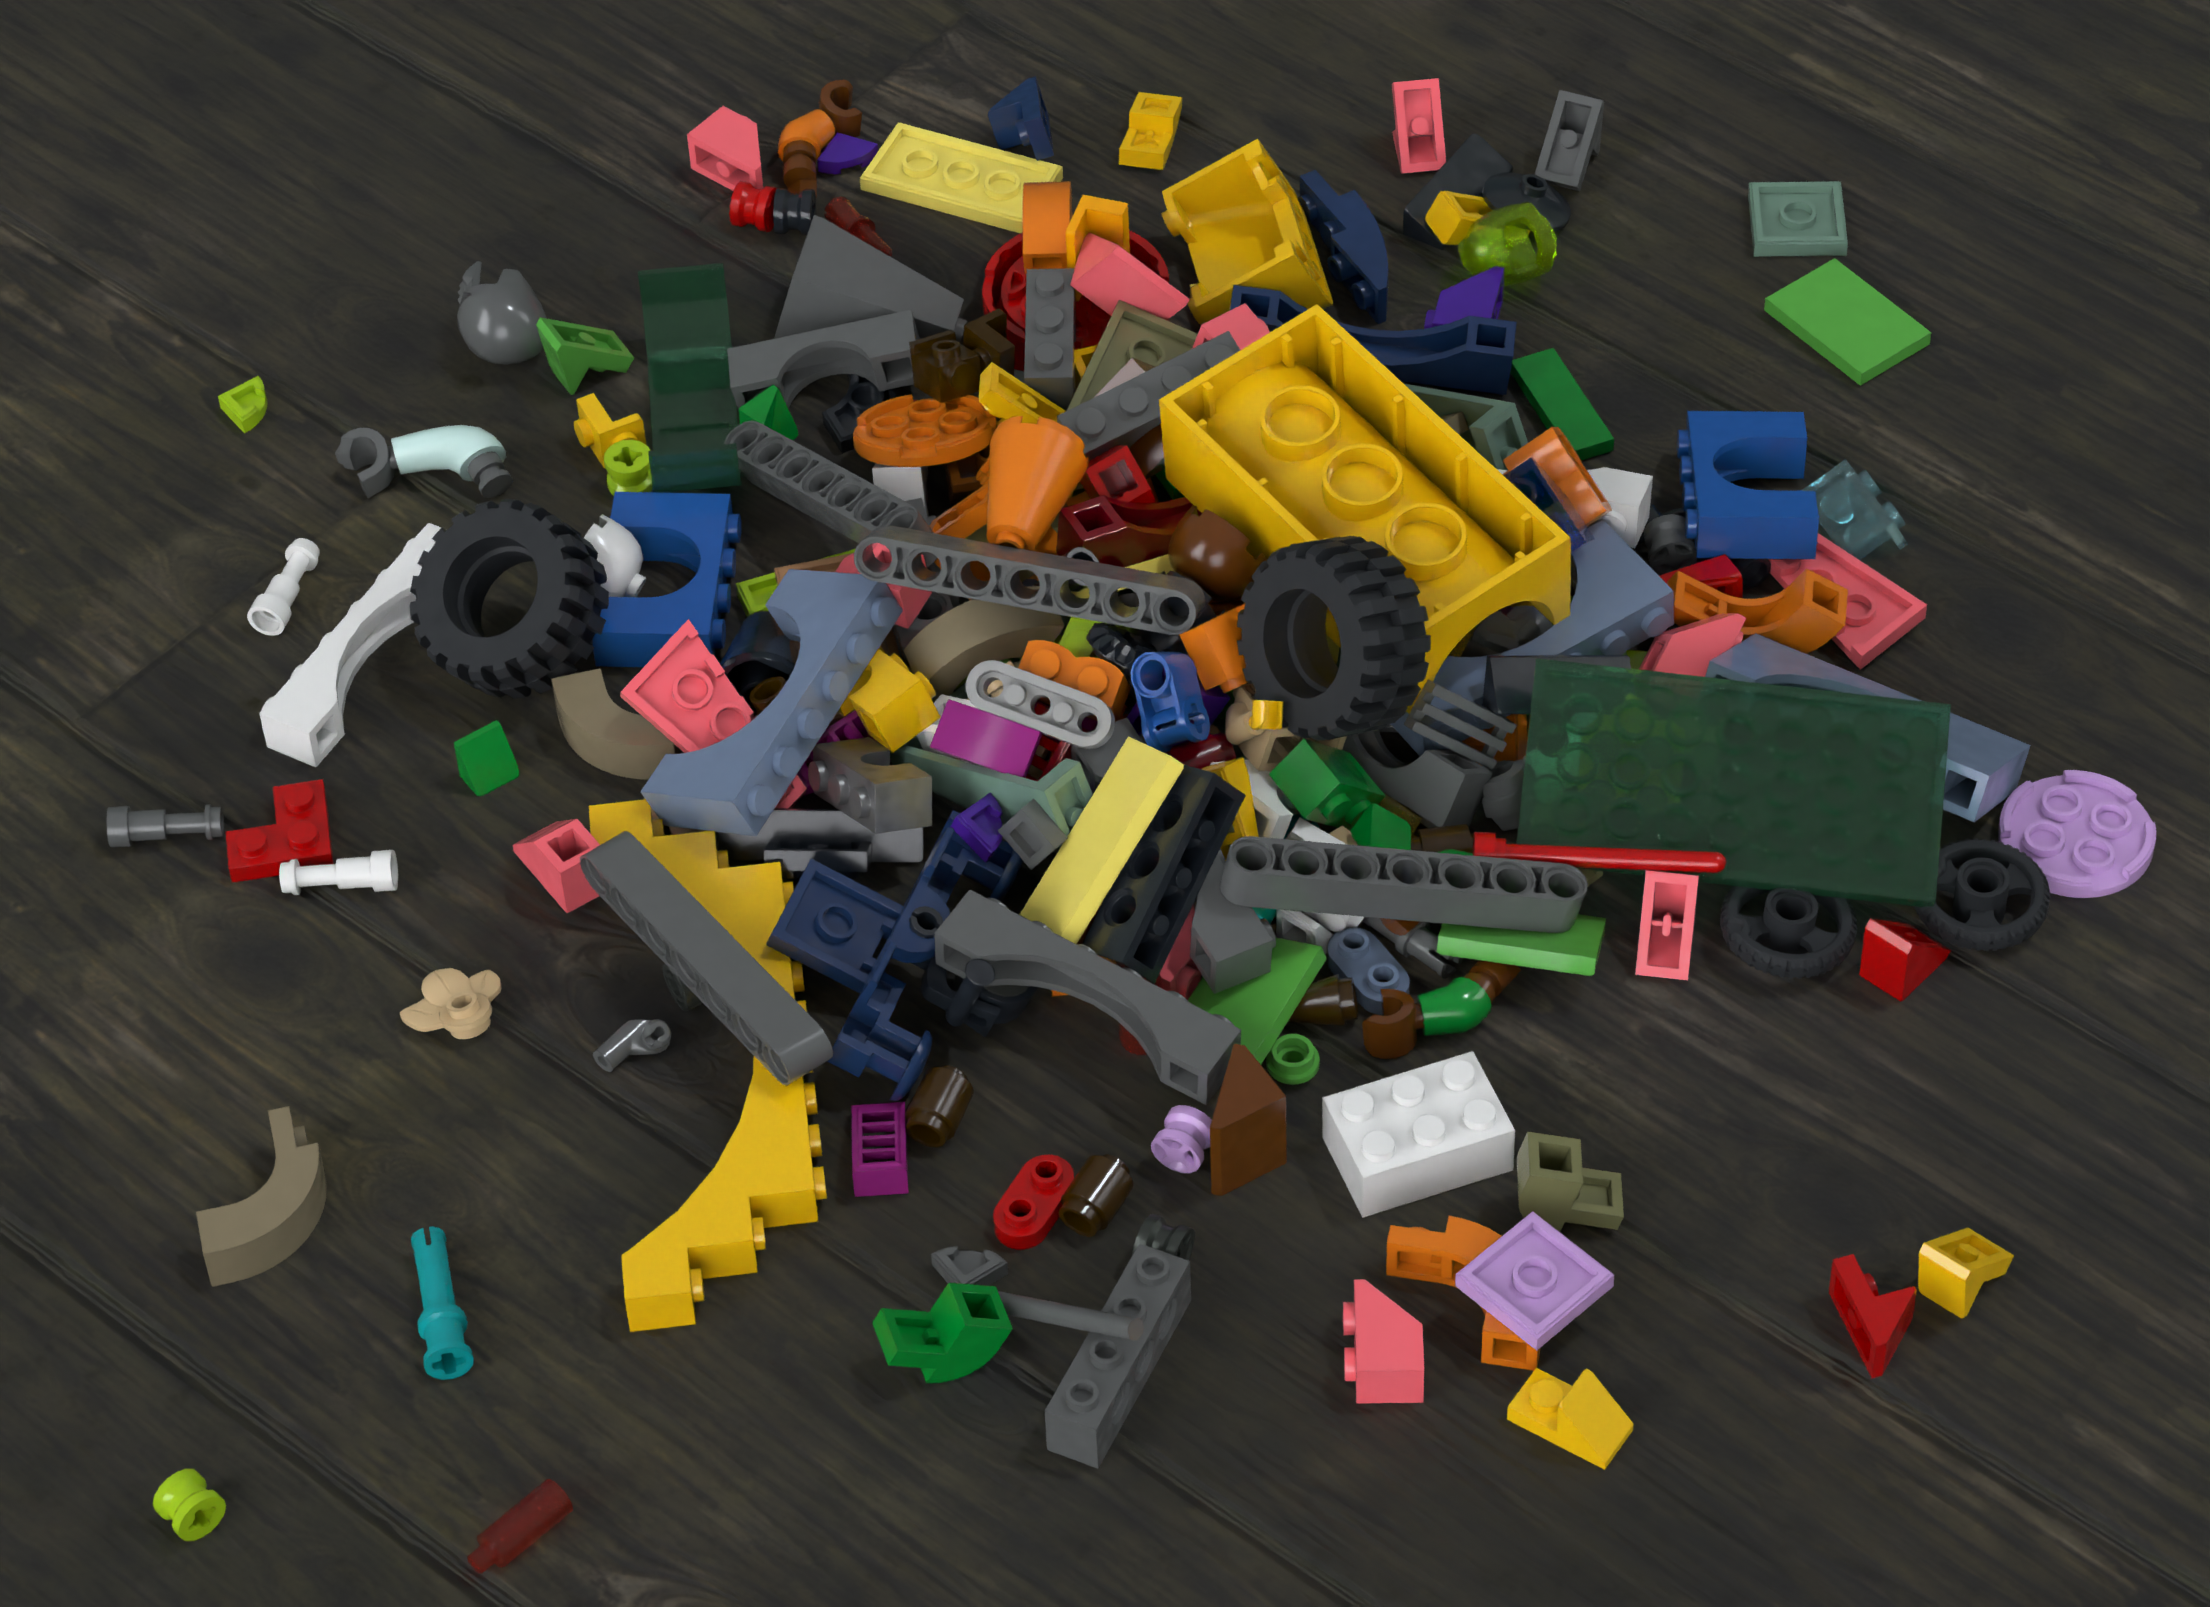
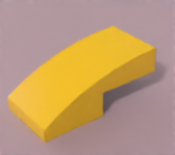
(1150, 131)

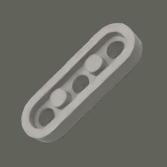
(1024, 689)

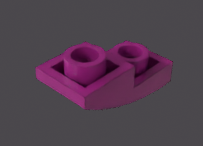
(985, 739)

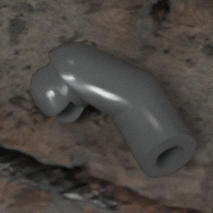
(633, 1038)

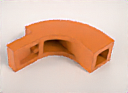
(1045, 221)
(1799, 616)
(1437, 1258)

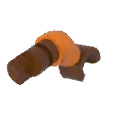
(807, 135)

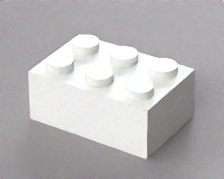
(1418, 1134)

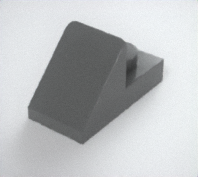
(1571, 140)

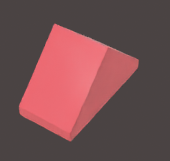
(1667, 925)

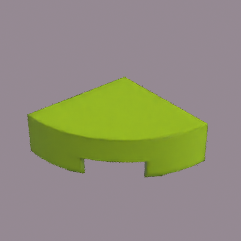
(245, 404)

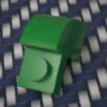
(950, 1339)

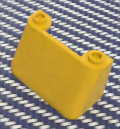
(1244, 232)

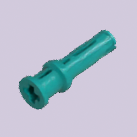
(442, 1320)

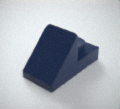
(1023, 120)

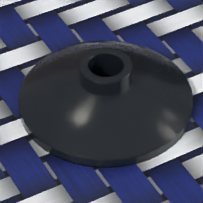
(1516, 188)

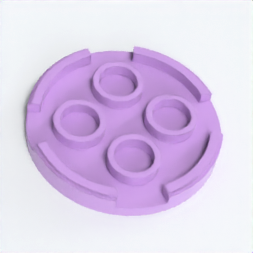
(2080, 832)

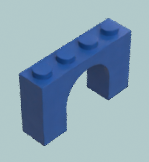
(1738, 519)
(681, 530)

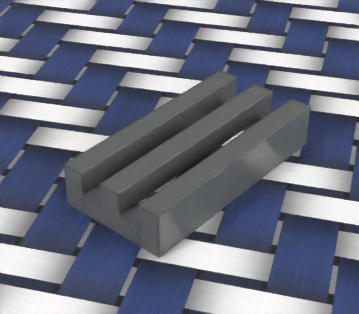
(1492, 741)

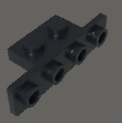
(826, 837)

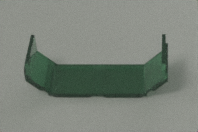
(689, 378)

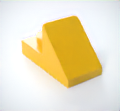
(1009, 397)
(1957, 1266)
(1572, 1417)

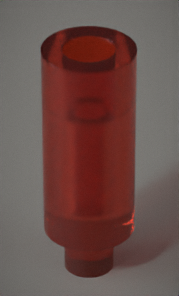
(520, 1526)

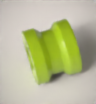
(628, 467)
(189, 1504)

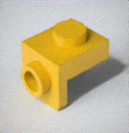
(598, 430)

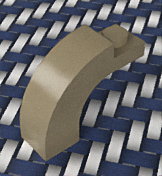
(973, 634)
(605, 732)
(275, 1220)

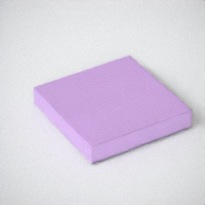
(1534, 1280)

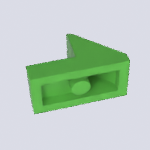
(577, 347)

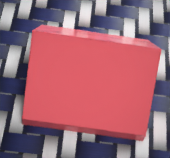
(1112, 274)

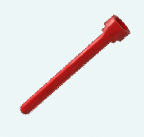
(1488, 845)

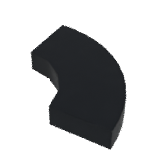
(842, 418)

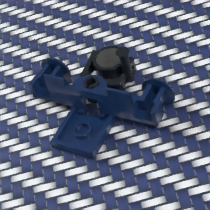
(838, 925)

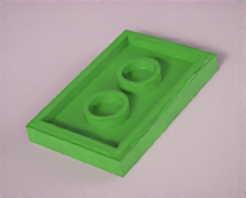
(1847, 321)
(1568, 952)
(1268, 1001)

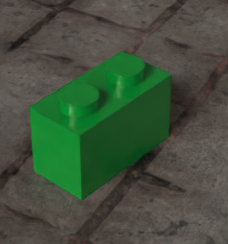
(1326, 784)

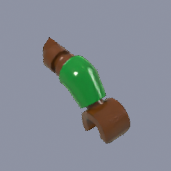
(1437, 1012)

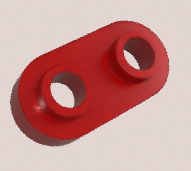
(1034, 1196)

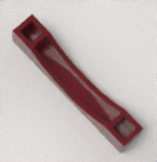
(1120, 530)

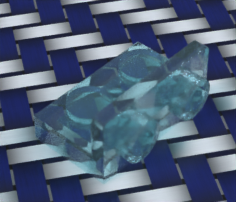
(1852, 512)

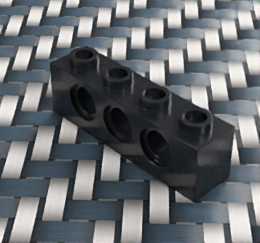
(1164, 874)

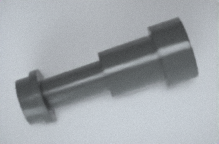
(144, 825)

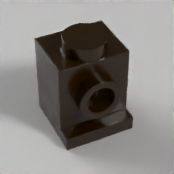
(944, 367)

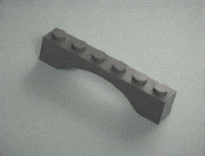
(1226, 938)
(1181, 1039)

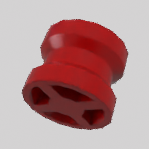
(752, 206)

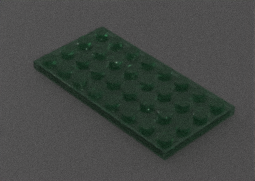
(1774, 777)

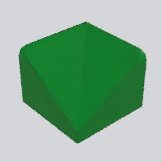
(770, 411)

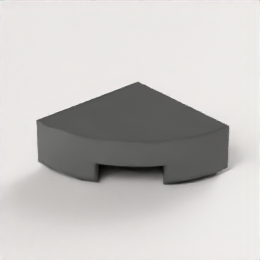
(969, 1266)

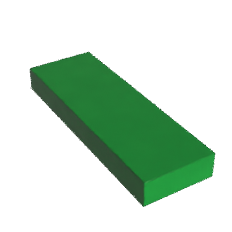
(1561, 402)

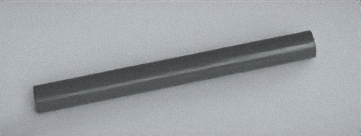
(1072, 1316)

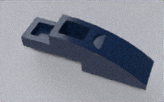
(1354, 240)

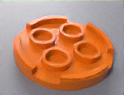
(923, 431)

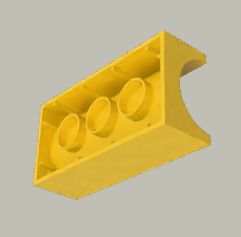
(1327, 443)

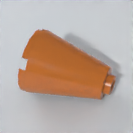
(1030, 479)

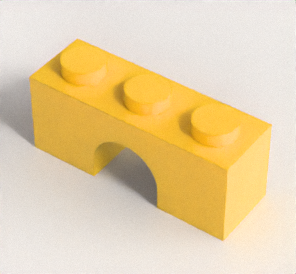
(892, 701)

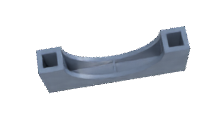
(1612, 610)
(1980, 762)
(744, 776)

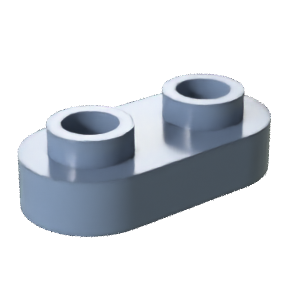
(1364, 958)

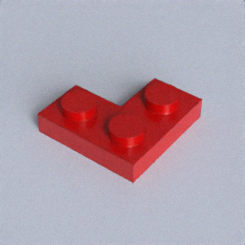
(299, 834)

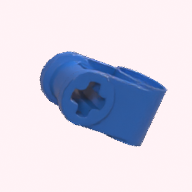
(1169, 702)

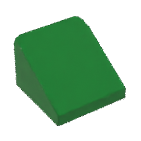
(486, 759)
(1381, 829)

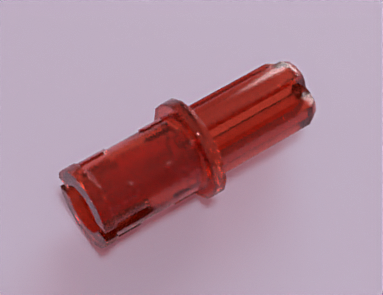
(845, 216)

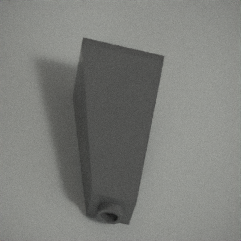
(851, 281)

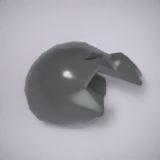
(499, 317)

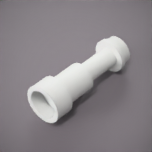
(272, 609)
(374, 871)

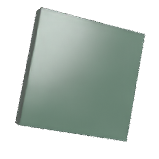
(1797, 219)

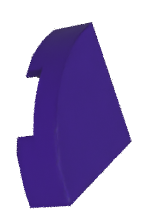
(846, 152)
(980, 826)

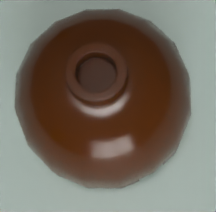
(1213, 555)

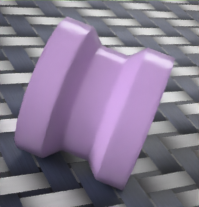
(1183, 1140)

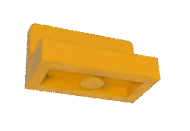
(1100, 217)

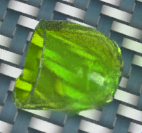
(1503, 241)

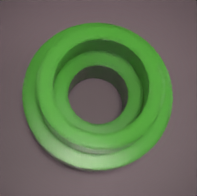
(1293, 1049)

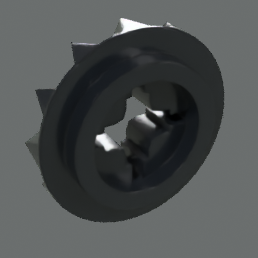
(1117, 645)

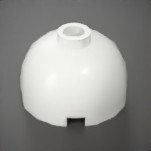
(619, 555)

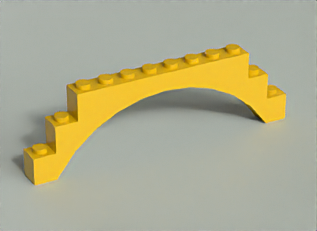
(767, 1165)

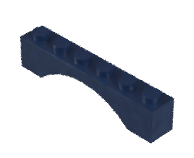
(1458, 355)

